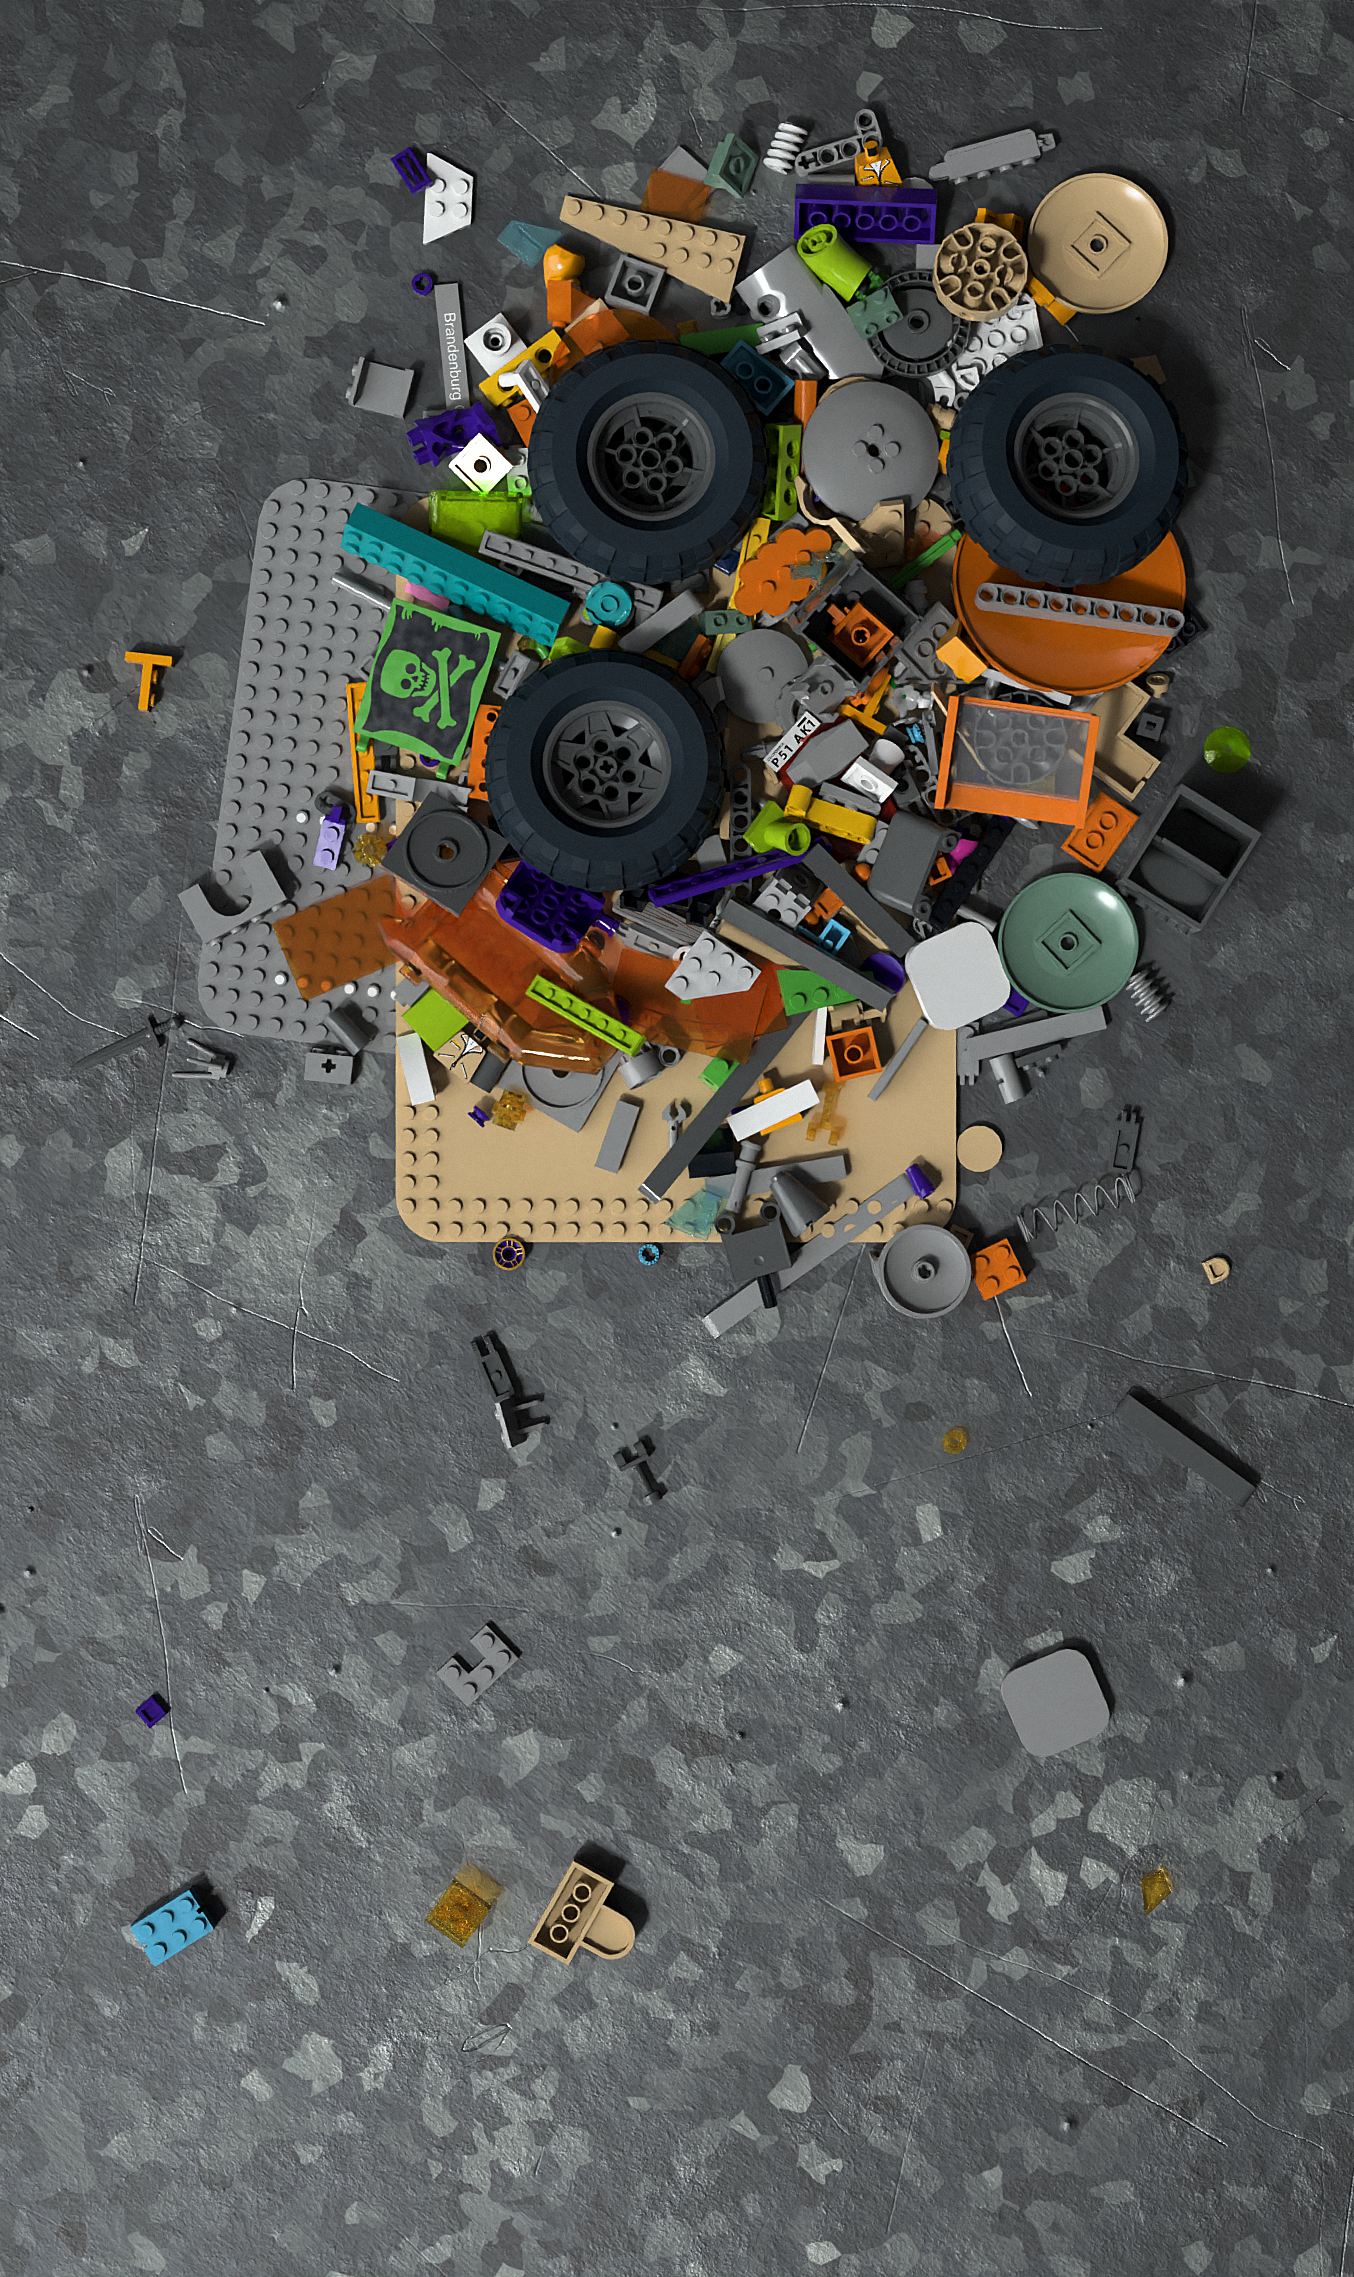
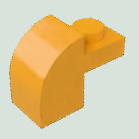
(1009, 222)

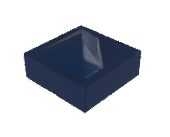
(728, 563)

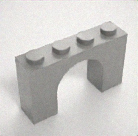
(266, 896)

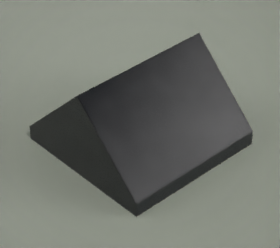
(715, 1156)

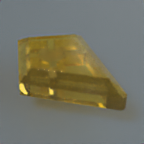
(1154, 1890)

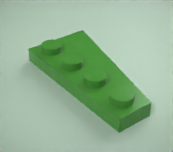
(808, 991)

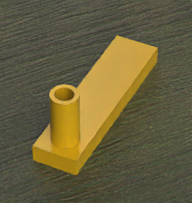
(752, 541)

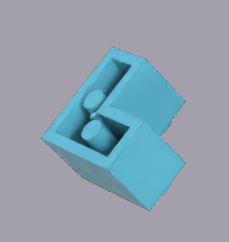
(830, 939)

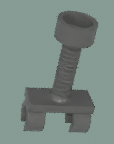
(651, 1495)

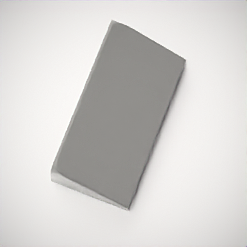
(516, 670)
(711, 854)

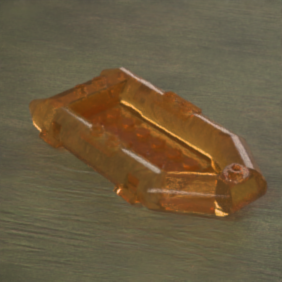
(481, 972)

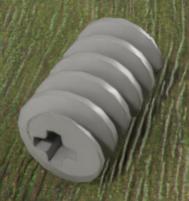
(1146, 994)

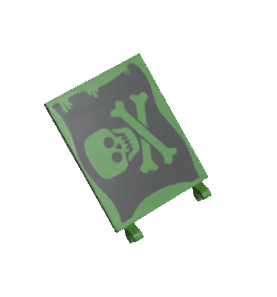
(426, 683)

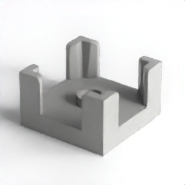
(823, 690)

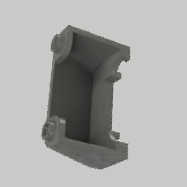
(907, 861)

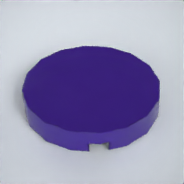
(887, 970)

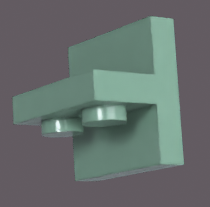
(731, 166)

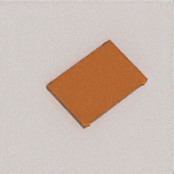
(674, 197)

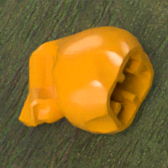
(562, 264)

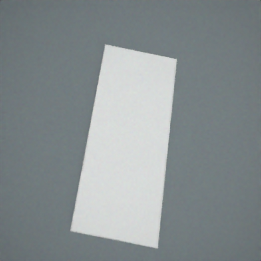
(773, 1110)

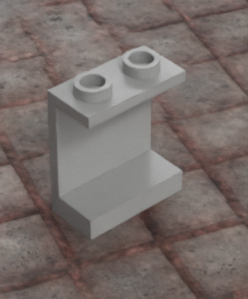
(380, 388)

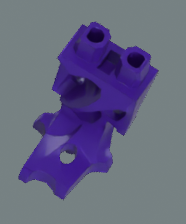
(439, 430)

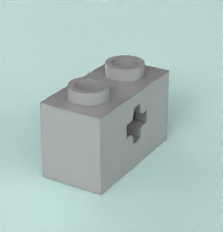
(314, 1067)

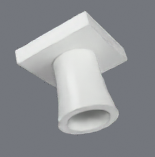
(490, 356)
(872, 775)

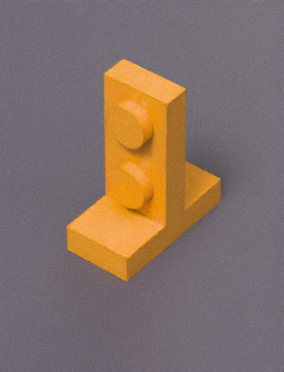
(149, 675)
(863, 714)

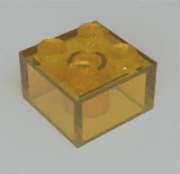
(458, 1913)

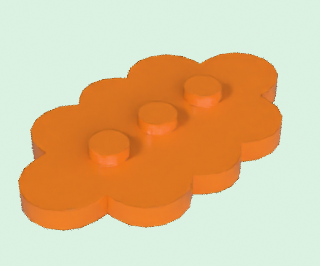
(767, 576)

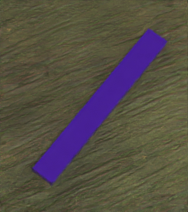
(729, 874)

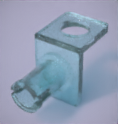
(814, 569)

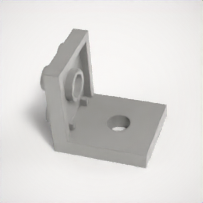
(791, 893)

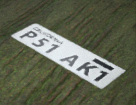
(790, 742)

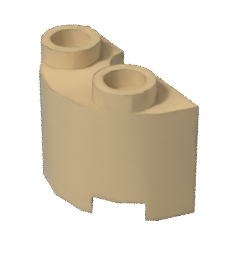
(846, 1016)

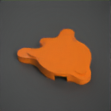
(866, 696)

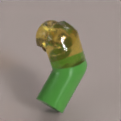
(529, 643)

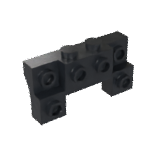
(699, 908)

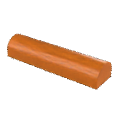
(804, 404)

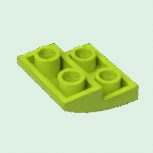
(434, 1019)

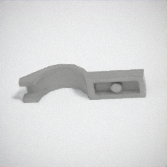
(415, 788)

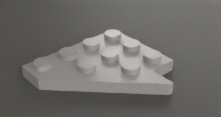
(920, 654)

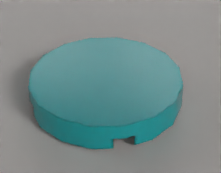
(608, 603)

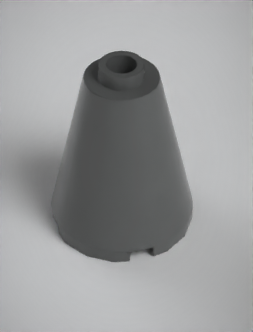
(797, 1203)

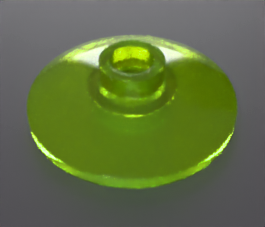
(1215, 754)

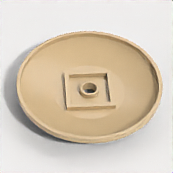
(1103, 210)

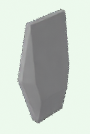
(827, 755)

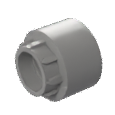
(640, 1069)

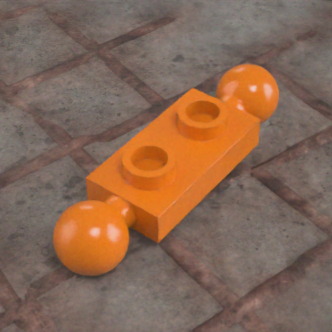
(829, 903)

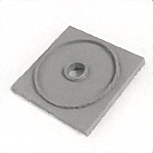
(563, 1099)

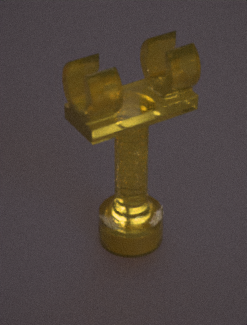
(830, 1090)

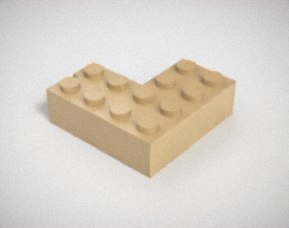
(1117, 758)

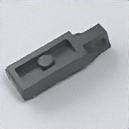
(933, 739)

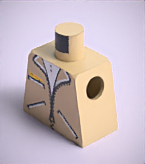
(463, 1054)

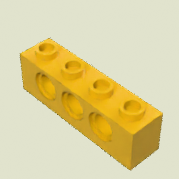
(491, 386)

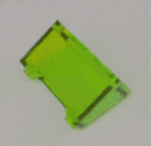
(463, 516)

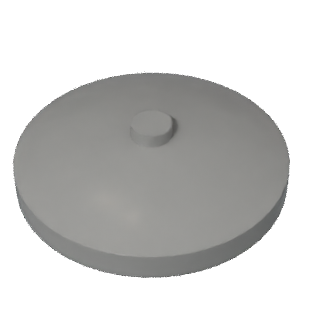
(755, 670)
(924, 1271)

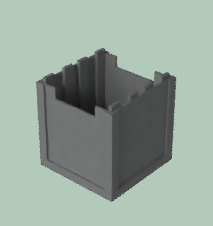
(843, 586)

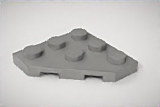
(712, 970)

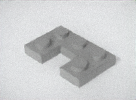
(496, 1661)

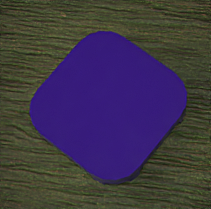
(546, 909)

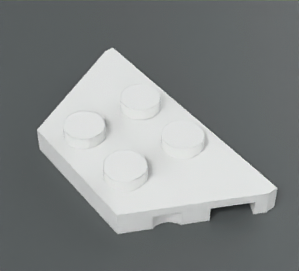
(447, 201)

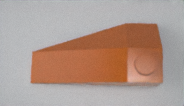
(566, 302)

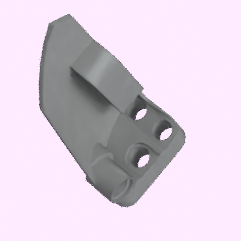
(790, 287)

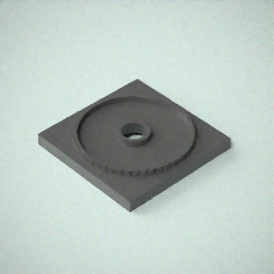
(449, 881)

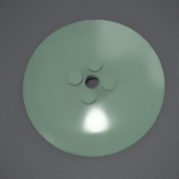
(1102, 938)

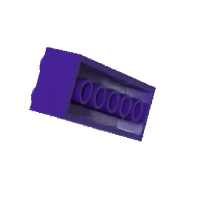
(868, 212)

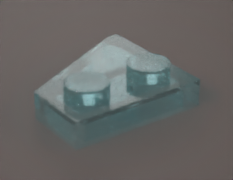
(528, 241)
(697, 1215)

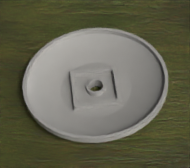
(838, 444)

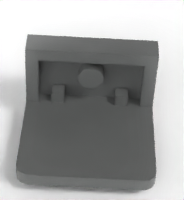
(1029, 1056)

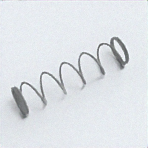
(1025, 1231)

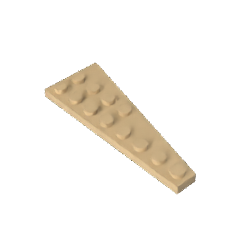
(686, 251)

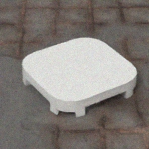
(996, 341)
(957, 976)

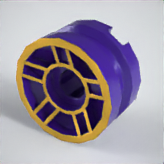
(509, 1263)

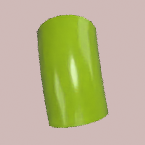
(833, 260)

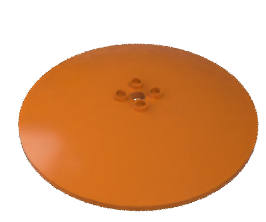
(1065, 654)

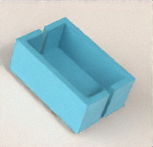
(173, 1926)

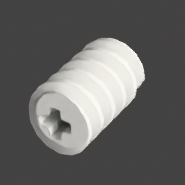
(784, 146)

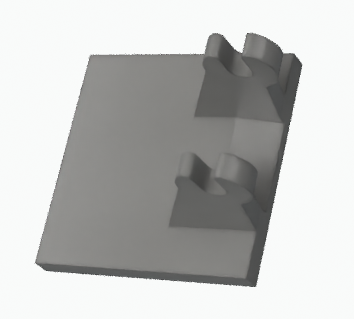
(511, 1432)

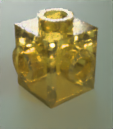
(374, 858)
(509, 1110)

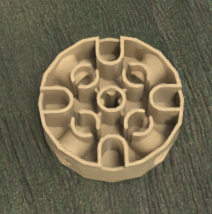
(985, 249)

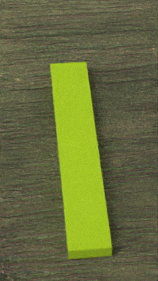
(586, 1015)

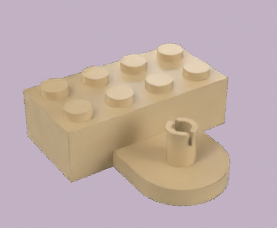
(580, 1917)

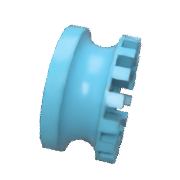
(914, 734)
(643, 1258)

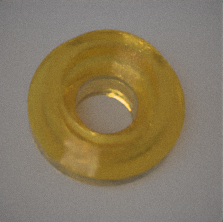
(961, 1442)

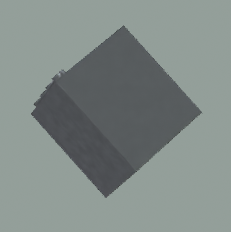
(1186, 860)

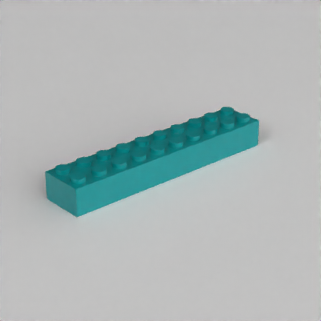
(454, 575)

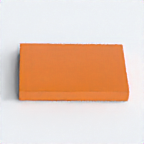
(1104, 831)

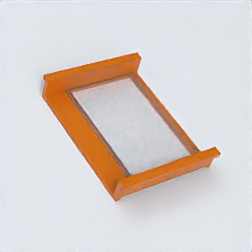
(1017, 760)

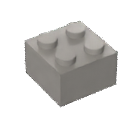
(635, 286)

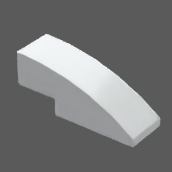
(415, 1069)

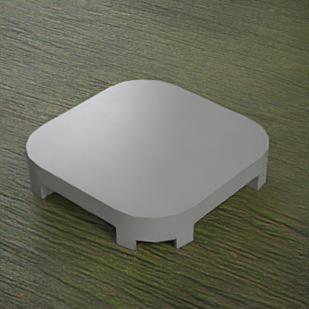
(1055, 1702)

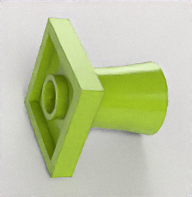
(774, 831)

